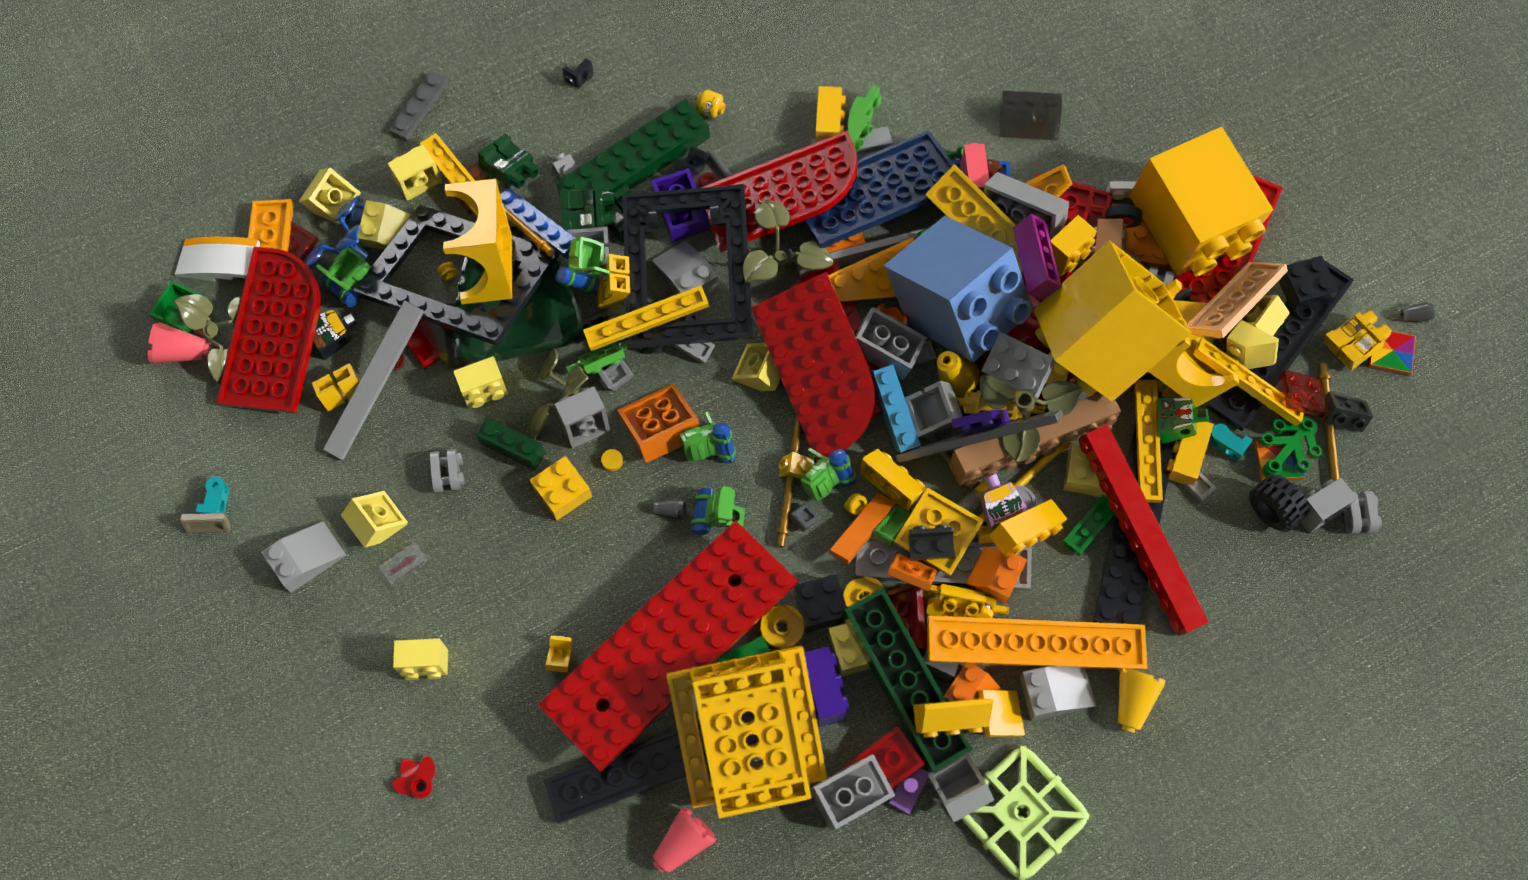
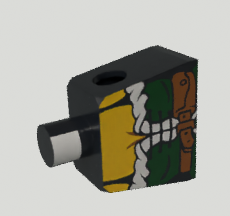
(332, 332)

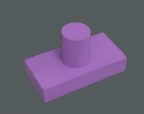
(908, 791)

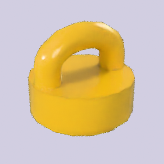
(855, 504)

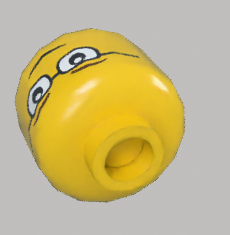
(710, 104)

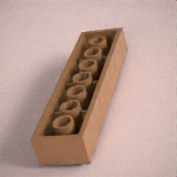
(989, 457)

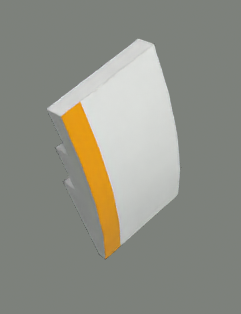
(215, 258)

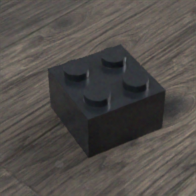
(1308, 284)
(820, 602)

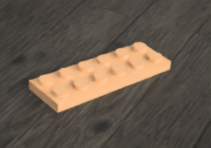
(1236, 299)

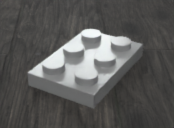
(1018, 365)

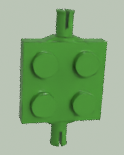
(594, 360)

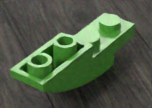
(860, 116)

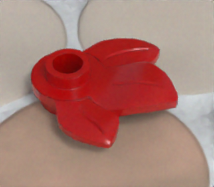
(414, 775)

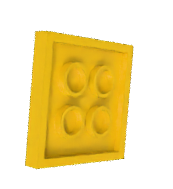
(935, 511)

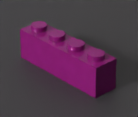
(1037, 257)

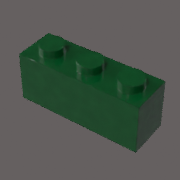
(511, 444)

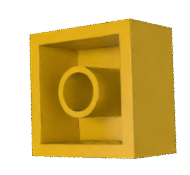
(1072, 244)
(561, 488)

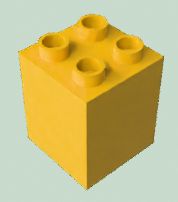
(1201, 203)
(1109, 323)

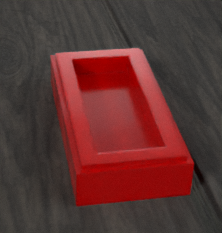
(422, 349)

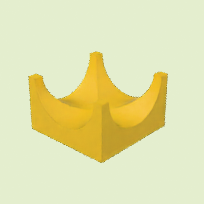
(486, 241)
(1186, 373)

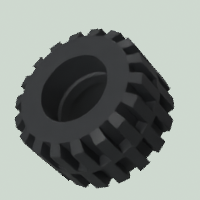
(1279, 503)

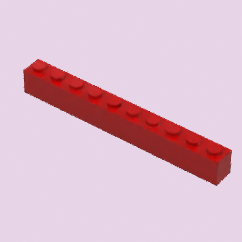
(1142, 530)

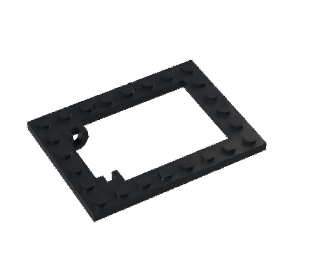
(726, 209)
(480, 324)

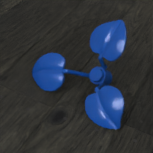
(350, 238)

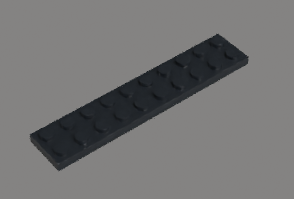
(1296, 331)
(1123, 580)
(629, 774)

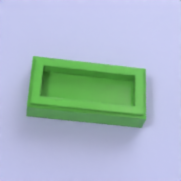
(891, 525)

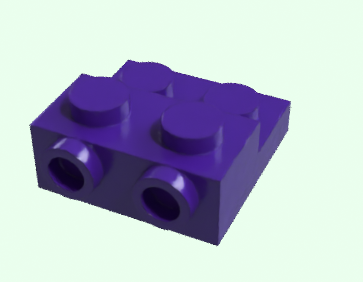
(981, 420)

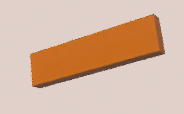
(862, 528)

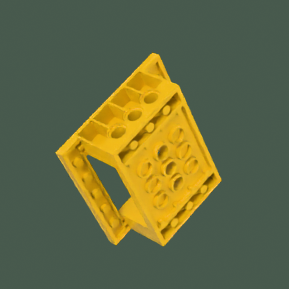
(780, 697)

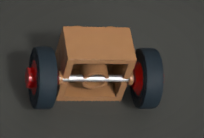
(1113, 226)

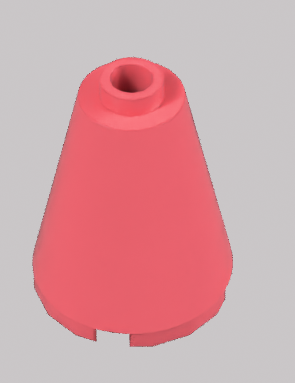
(175, 345)
(682, 841)

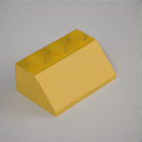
(892, 479)
(953, 716)

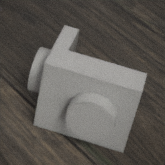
(563, 165)
(615, 376)

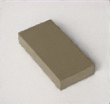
(205, 522)

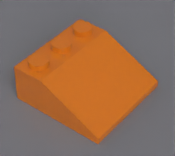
(657, 422)

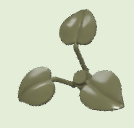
(763, 267)
(194, 313)
(573, 382)
(1056, 394)

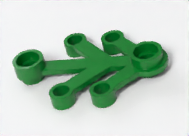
(1292, 443)

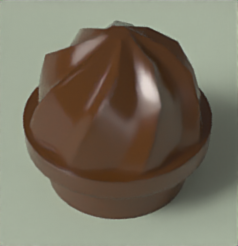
(993, 167)

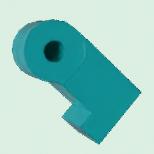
(1228, 443)
(215, 497)

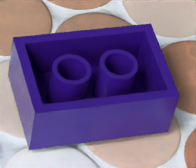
(685, 223)
(826, 687)

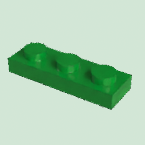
(1089, 526)

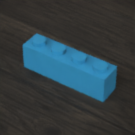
(894, 409)

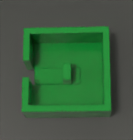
(166, 310)

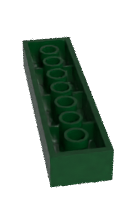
(641, 152)
(901, 674)

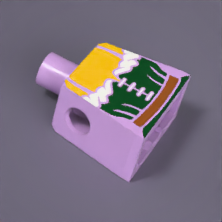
(1000, 501)

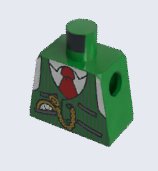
(1178, 418)

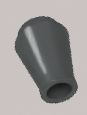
(1421, 312)
(672, 508)

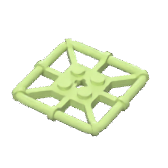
(1038, 814)

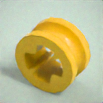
(447, 271)

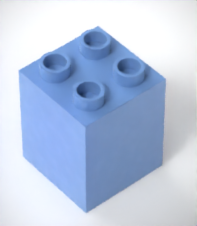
(959, 287)

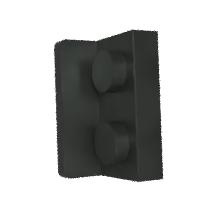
(1347, 412)
(931, 543)

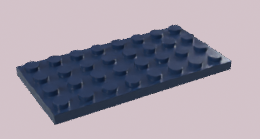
(884, 188)

